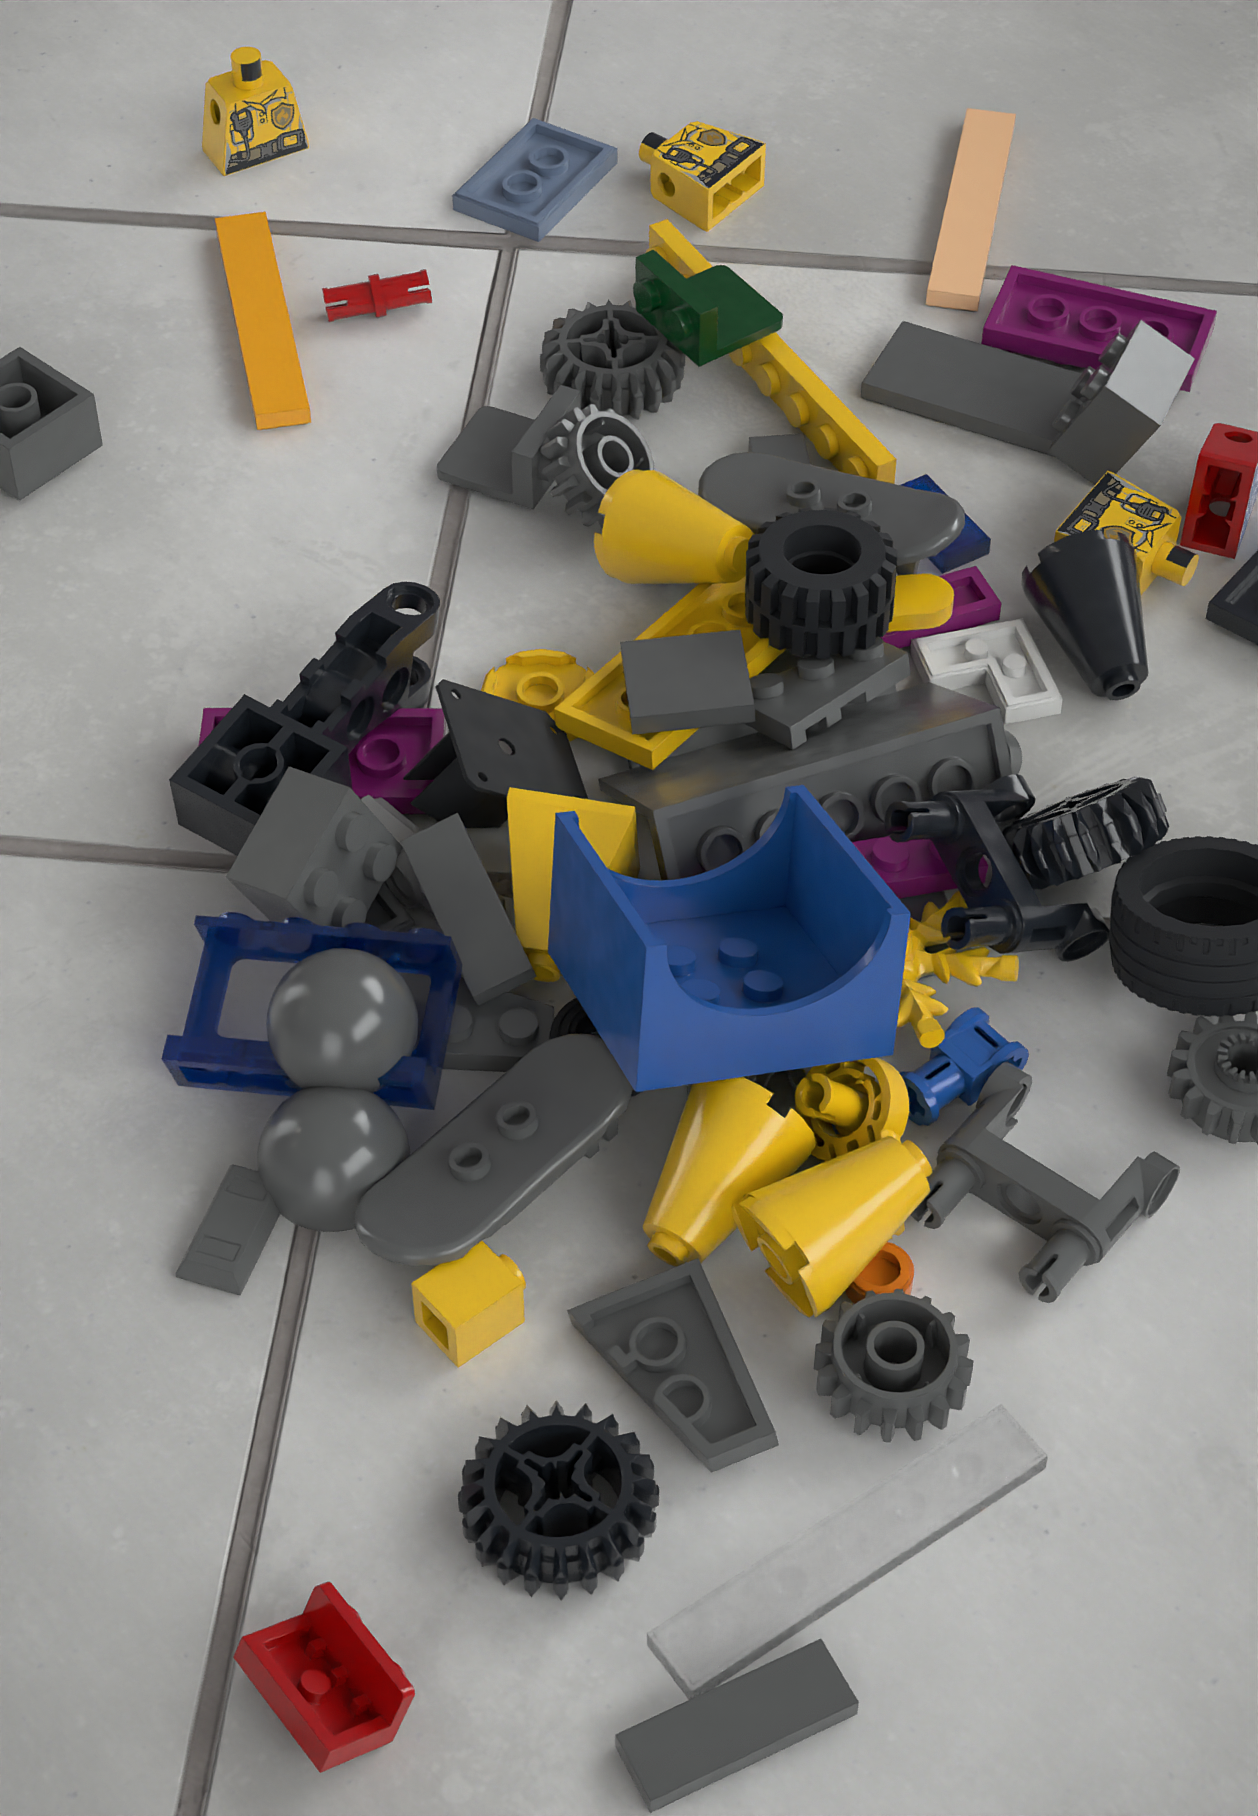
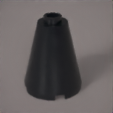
(1093, 609)

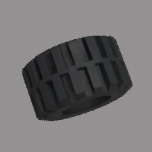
(820, 582)

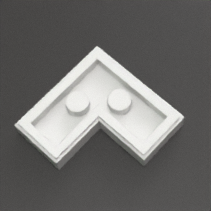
(996, 655)

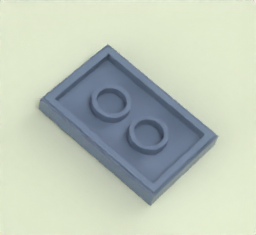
(535, 179)

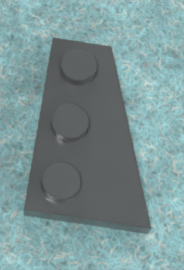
(820, 687)

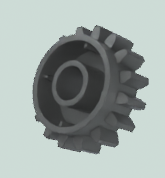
(589, 454)
(1218, 1077)
(859, 1370)

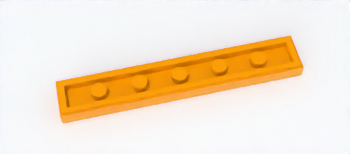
(262, 321)

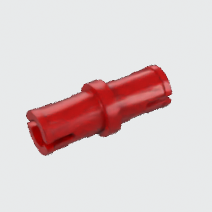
(377, 295)

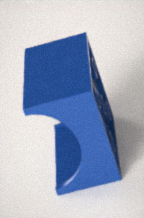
(737, 968)

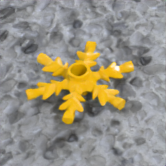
(968, 966)

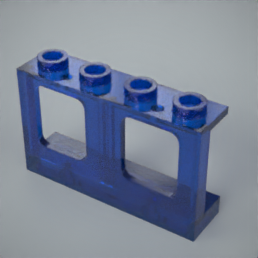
(243, 1065)

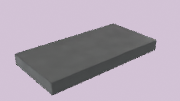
(970, 386)

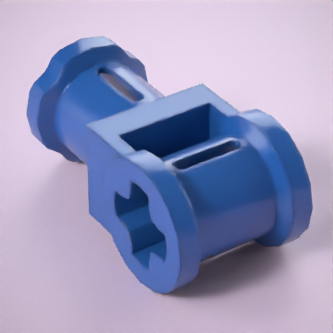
(959, 1066)

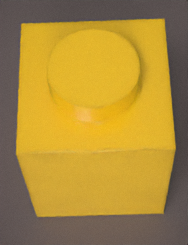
(469, 1302)

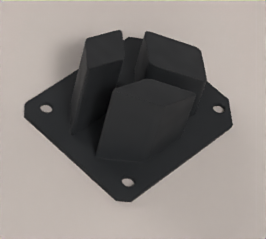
(474, 772)

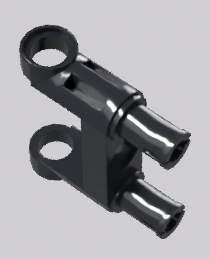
(1007, 911)

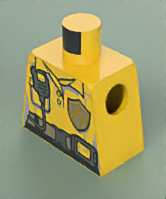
(250, 115)
(704, 171)
(1148, 523)

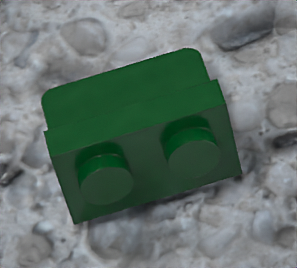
(702, 313)

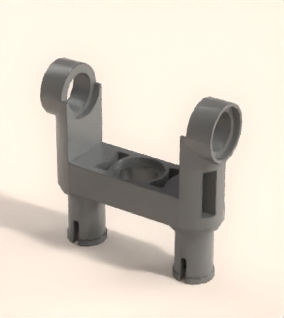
(1069, 1218)

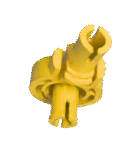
(854, 1104)

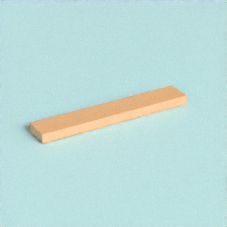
(971, 210)

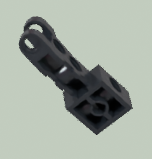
(317, 725)

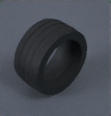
(1155, 931)

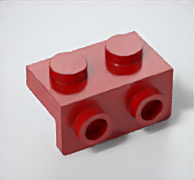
(328, 1680)

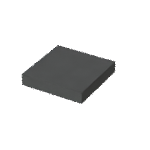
(687, 682)

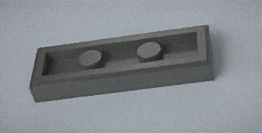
(468, 908)
(736, 1725)

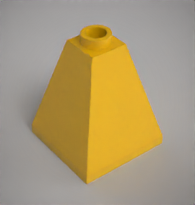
(531, 824)

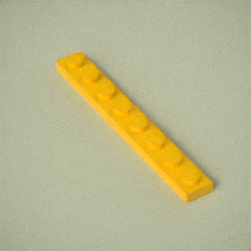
(790, 382)

